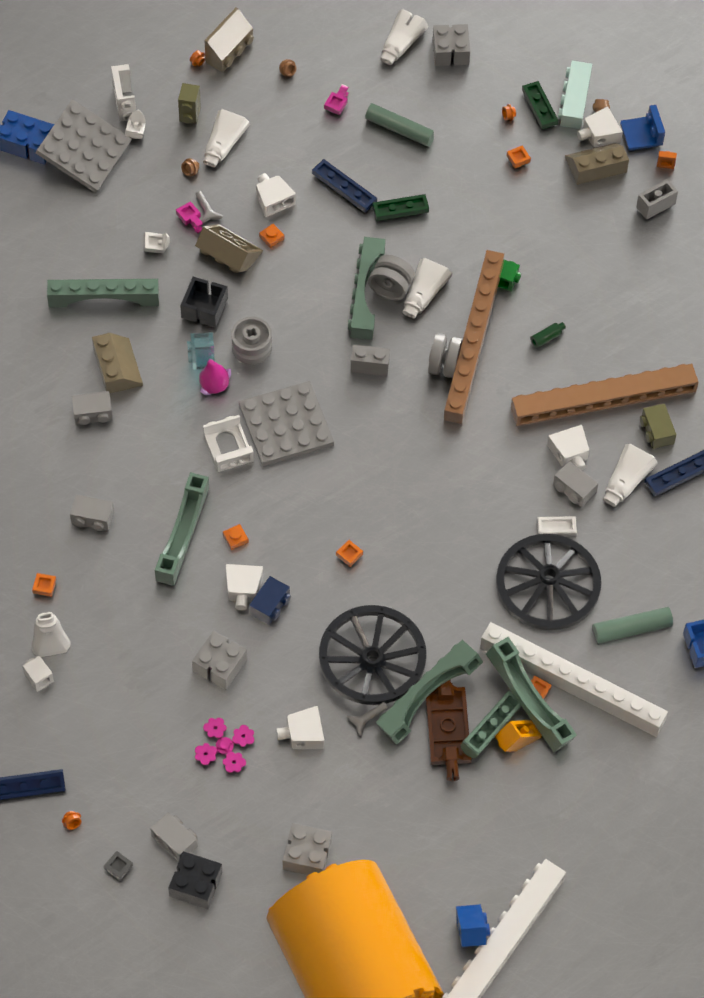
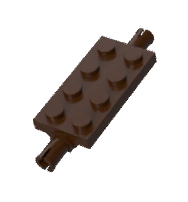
(447, 727)

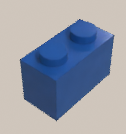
(472, 925)

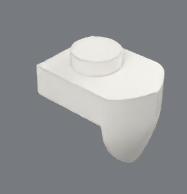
(135, 125)
(155, 242)

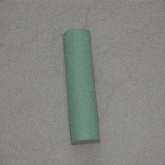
(400, 124)
(632, 625)
(490, 725)

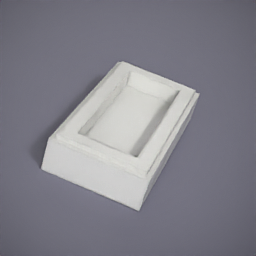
(561, 526)

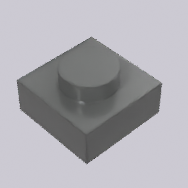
(118, 865)

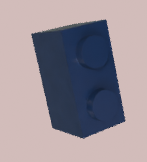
(270, 600)

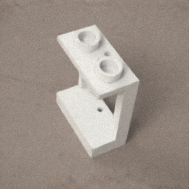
(122, 84)
(231, 459)

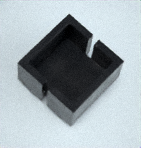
(201, 305)
(194, 879)

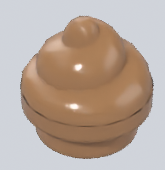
(287, 67)
(600, 104)
(190, 167)

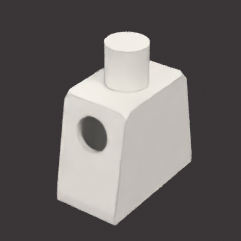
(600, 129)
(274, 194)
(570, 446)
(243, 583)
(303, 730)

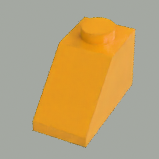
(517, 735)

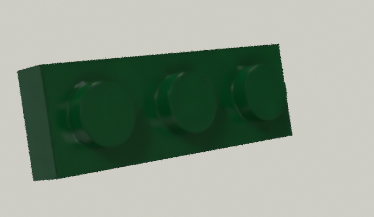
(540, 105)
(400, 207)

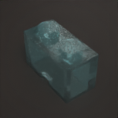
(200, 349)

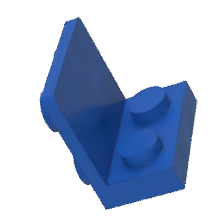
(644, 131)

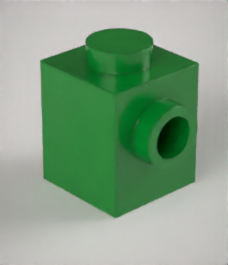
(509, 275)

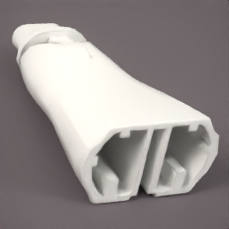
(402, 35)
(225, 133)
(427, 282)
(629, 472)
(49, 636)

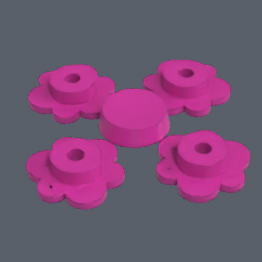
(224, 745)

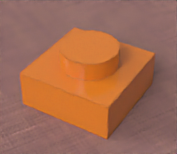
(518, 156)
(666, 159)
(271, 235)
(235, 537)
(349, 553)
(44, 584)
(541, 686)

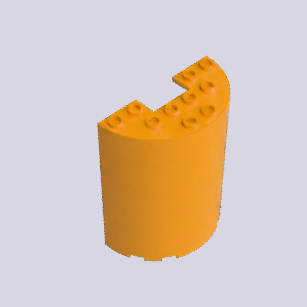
(350, 937)

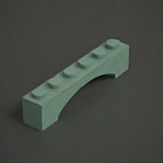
(64, 292)
(363, 321)
(177, 545)
(458, 661)
(508, 664)

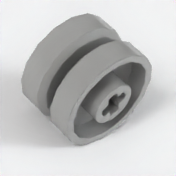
(391, 277)
(251, 340)
(444, 355)

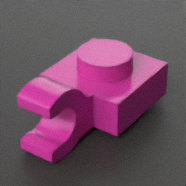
(337, 102)
(190, 214)

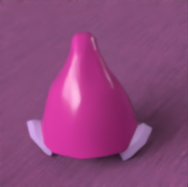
(214, 378)

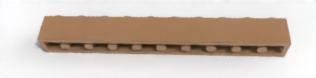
(474, 337)
(604, 394)

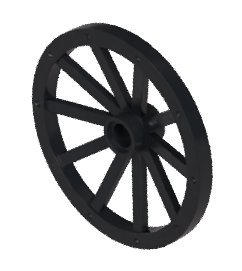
(546, 583)
(372, 651)

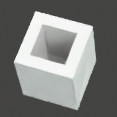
(38, 673)

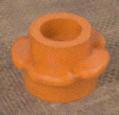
(197, 58)
(508, 112)
(71, 820)

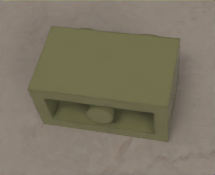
(189, 103)
(658, 426)

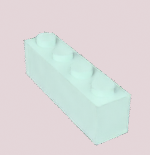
(576, 94)

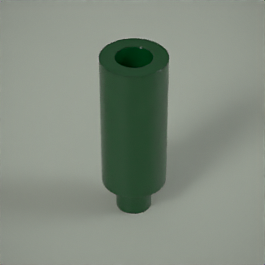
(547, 334)

